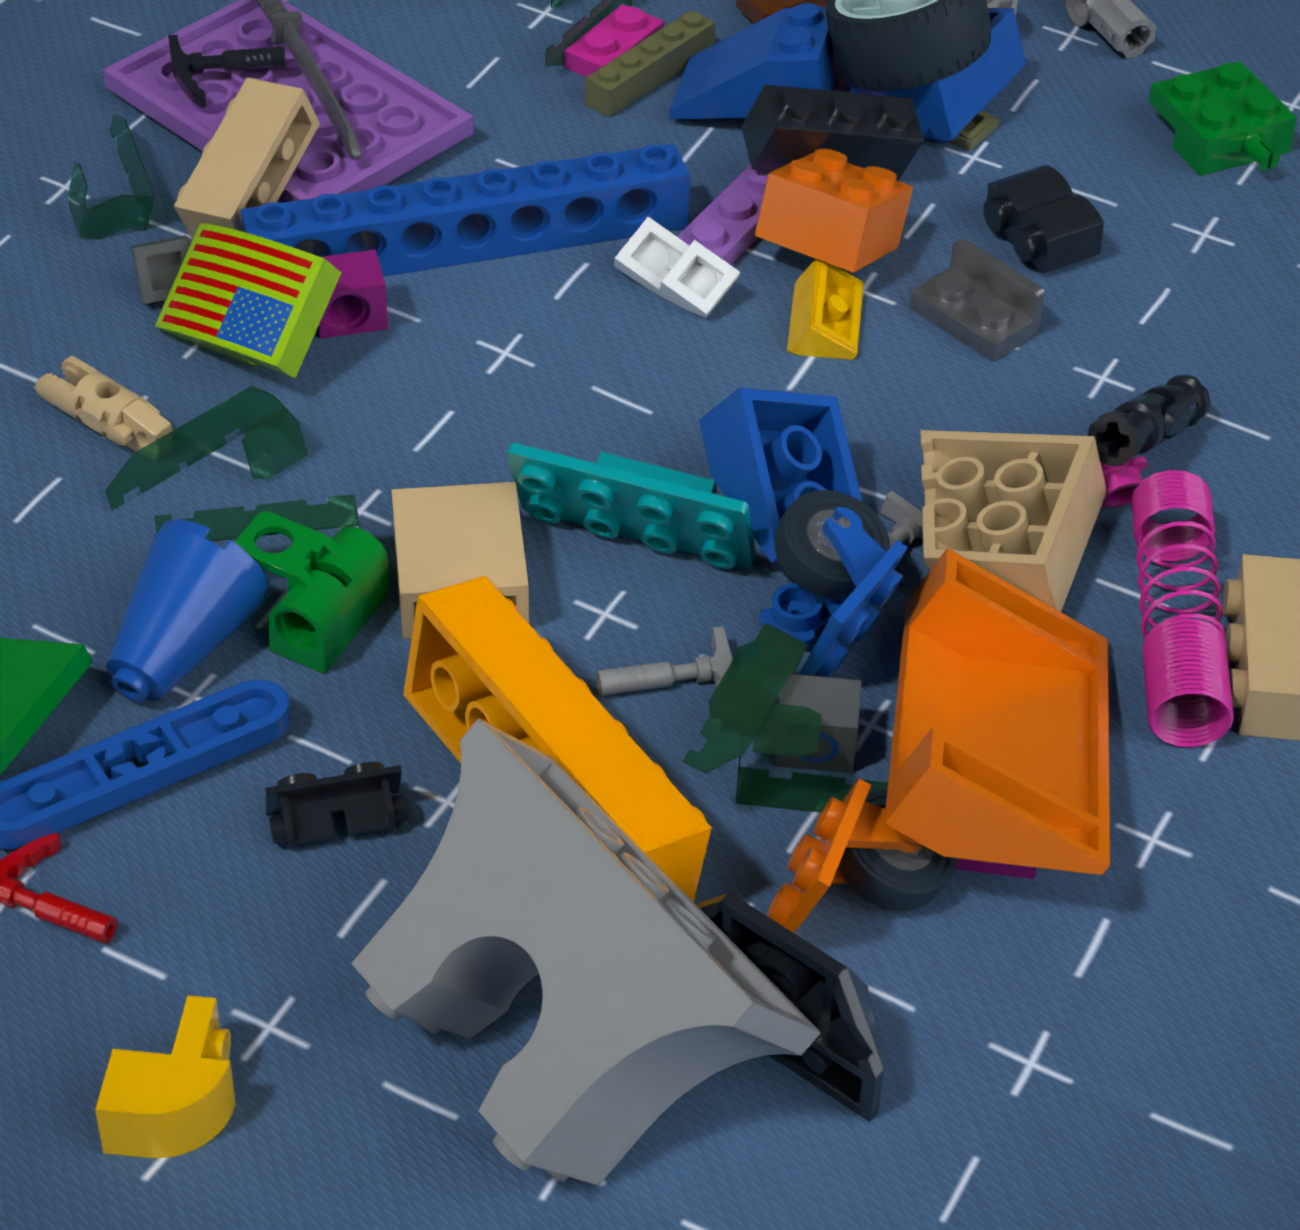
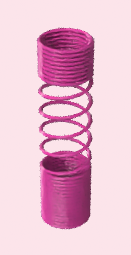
(1181, 656)

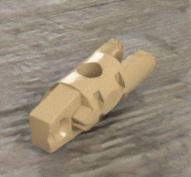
(103, 405)

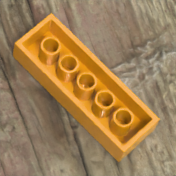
(486, 662)

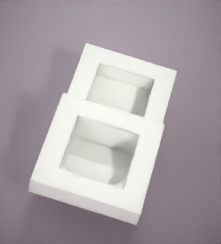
(675, 270)

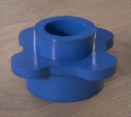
(796, 612)

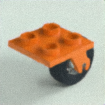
(862, 852)

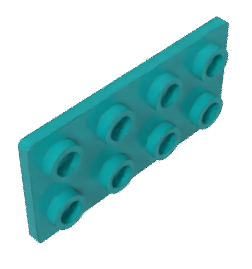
(635, 501)

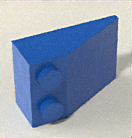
(780, 50)
(774, 450)

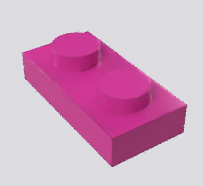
(610, 39)

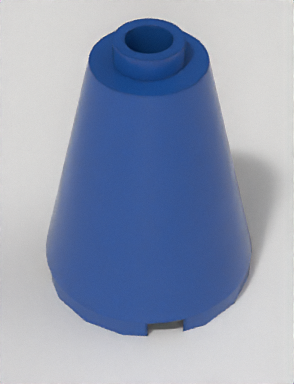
(182, 609)

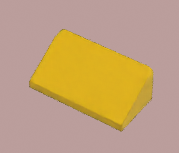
(825, 313)

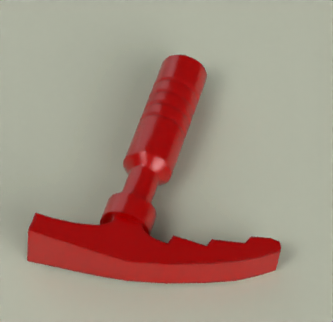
(48, 905)

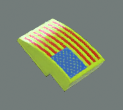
(249, 298)

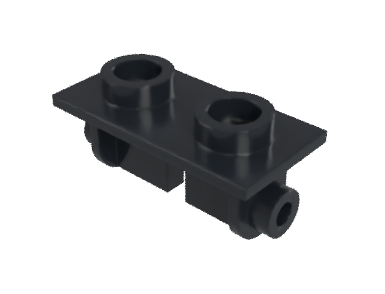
(310, 803)

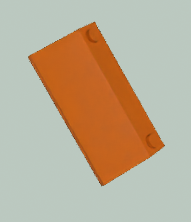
(999, 726)

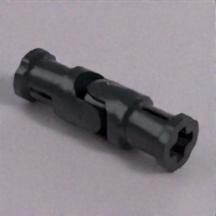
(1149, 419)

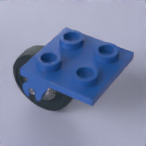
(844, 556)

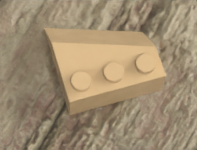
(1012, 504)

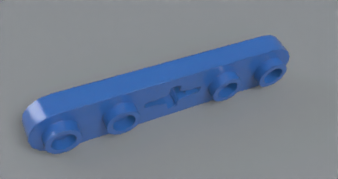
(173, 746)

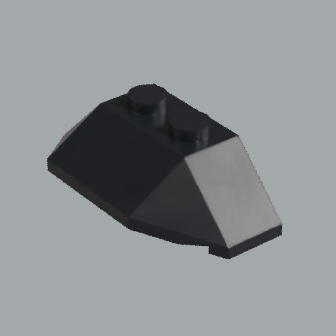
(847, 1053)

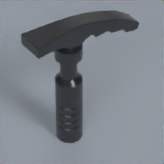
(230, 60)

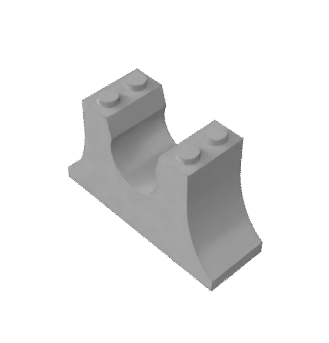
(629, 967)

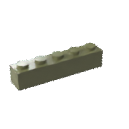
(648, 64)

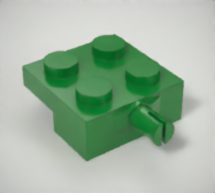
(1224, 118)

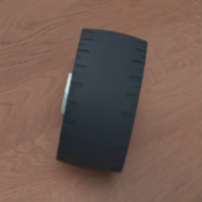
(906, 41)

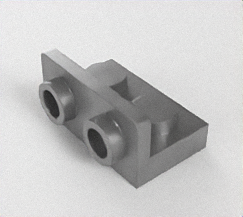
(981, 302)

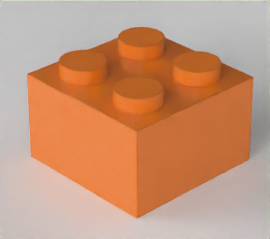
(834, 210)

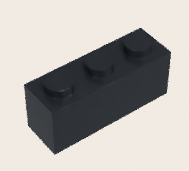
(863, 127)

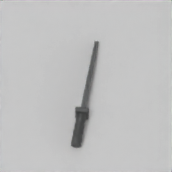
(287, 30)

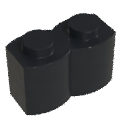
(1043, 218)

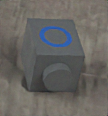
(839, 704)

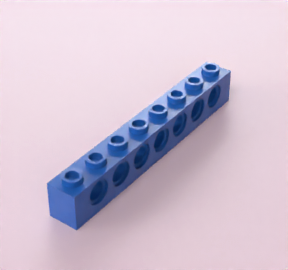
(488, 211)

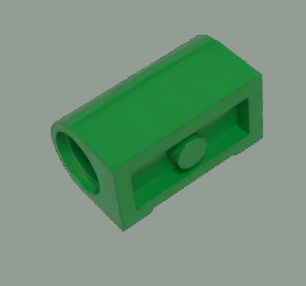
(330, 587)

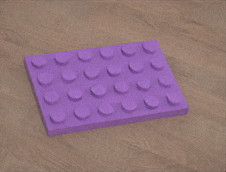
(389, 112)

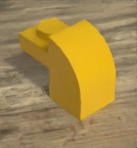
(169, 1101)

